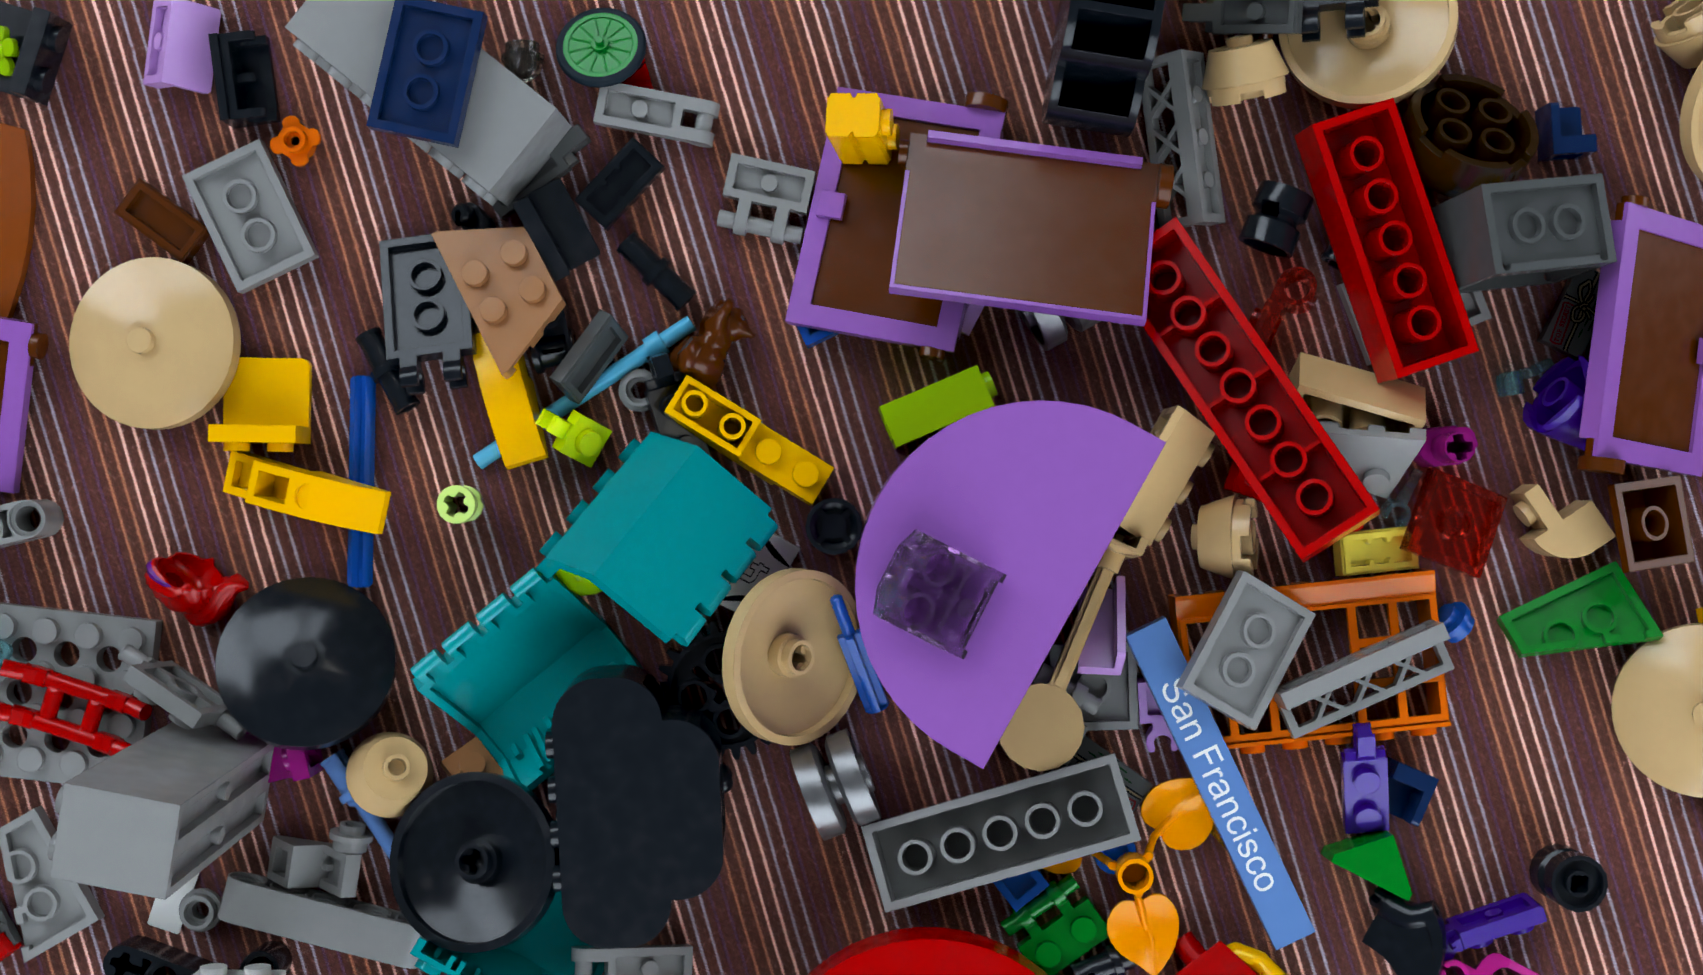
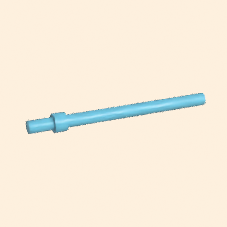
(652, 345)

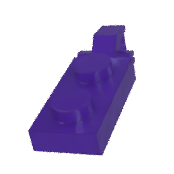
(1364, 783)
(1484, 924)

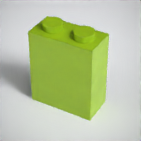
(937, 406)

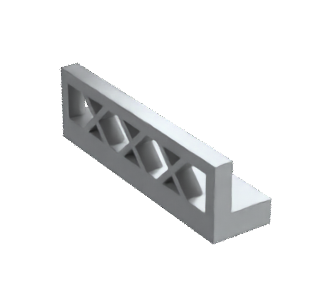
(1194, 133)
(1361, 664)

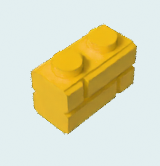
(861, 128)

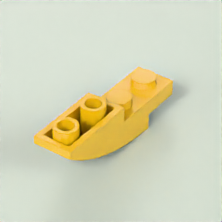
(747, 440)
(306, 493)

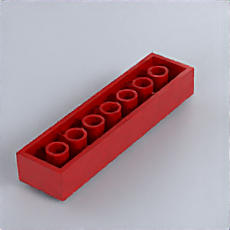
(1250, 399)

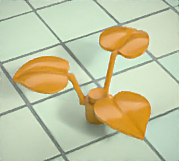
(1149, 926)

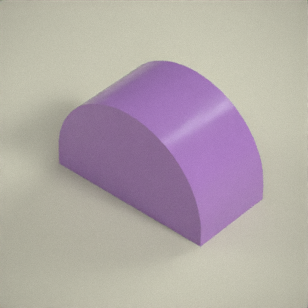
(1028, 495)

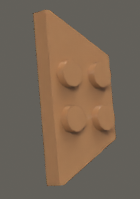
(502, 287)

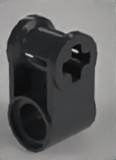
(556, 336)

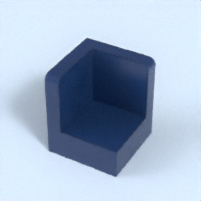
(1562, 134)
(1409, 791)

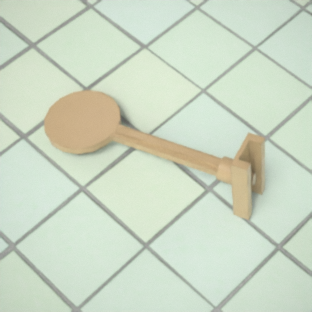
(1048, 720)

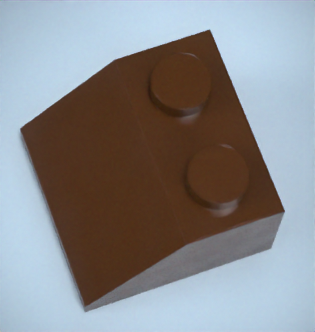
(1651, 523)

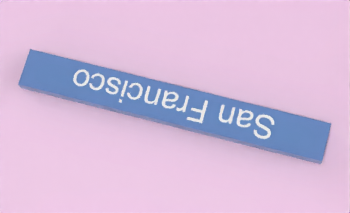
(1220, 786)

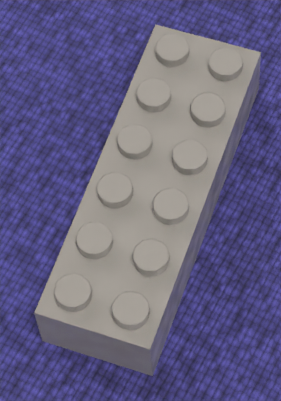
(1000, 832)

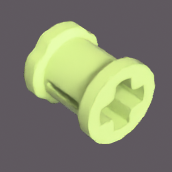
(447, 508)

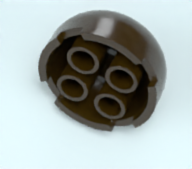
(1467, 134)

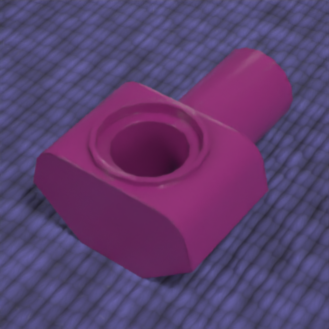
(1447, 446)

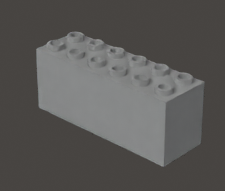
(506, 123)
(160, 810)

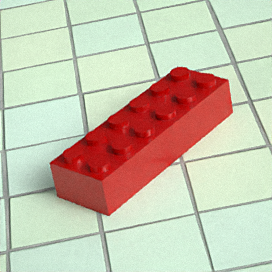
(1386, 241)

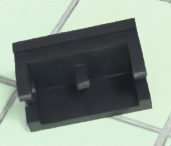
(244, 79)

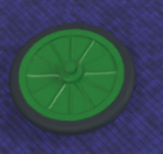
(601, 47)

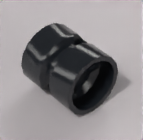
(1276, 219)
(834, 526)
(1568, 877)

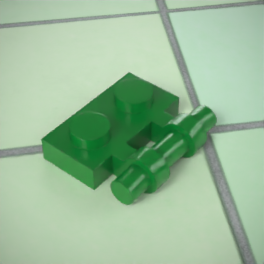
(1063, 937)

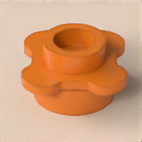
(307, 145)

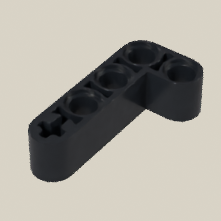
(144, 949)

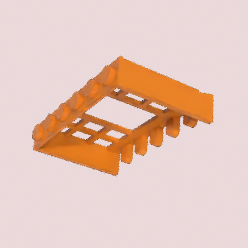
(1334, 594)

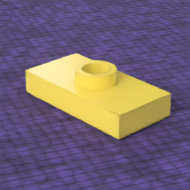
(1372, 552)

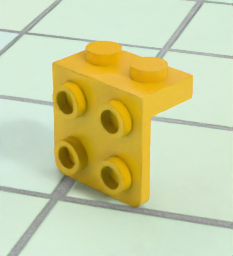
(266, 405)

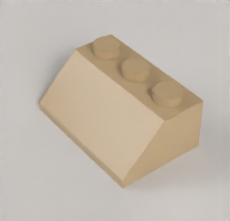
(1355, 397)
(1168, 480)

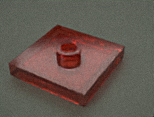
(1453, 523)

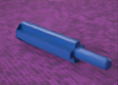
(863, 674)

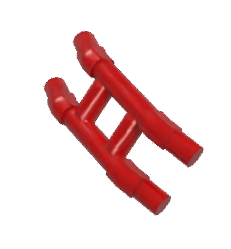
(57, 685)

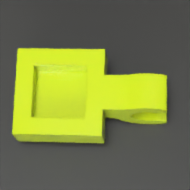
(577, 436)

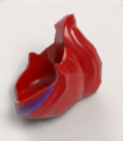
(193, 587)

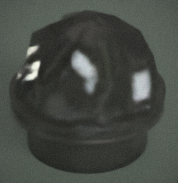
(523, 59)

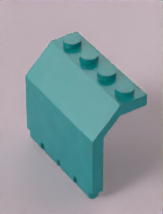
(663, 535)
(516, 666)

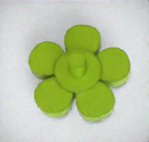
(8, 49)

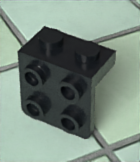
(41, 47)

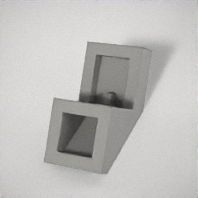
(313, 864)

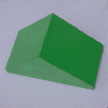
(1373, 858)

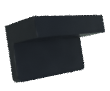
(556, 228)

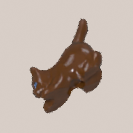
(706, 353)

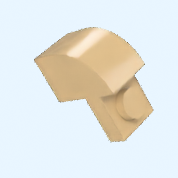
(1560, 534)

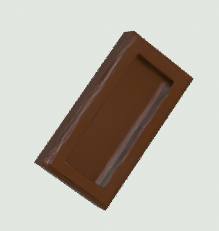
(163, 221)

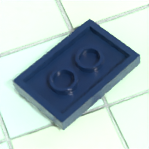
(427, 71)

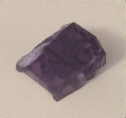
(935, 592)

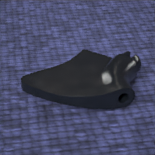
(1407, 934)

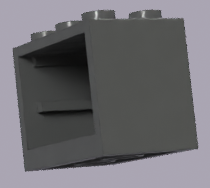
(1526, 230)

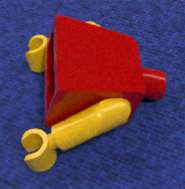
(1223, 959)

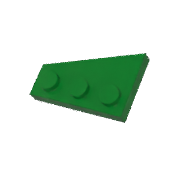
(1581, 616)

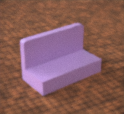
(180, 45)
(1106, 642)

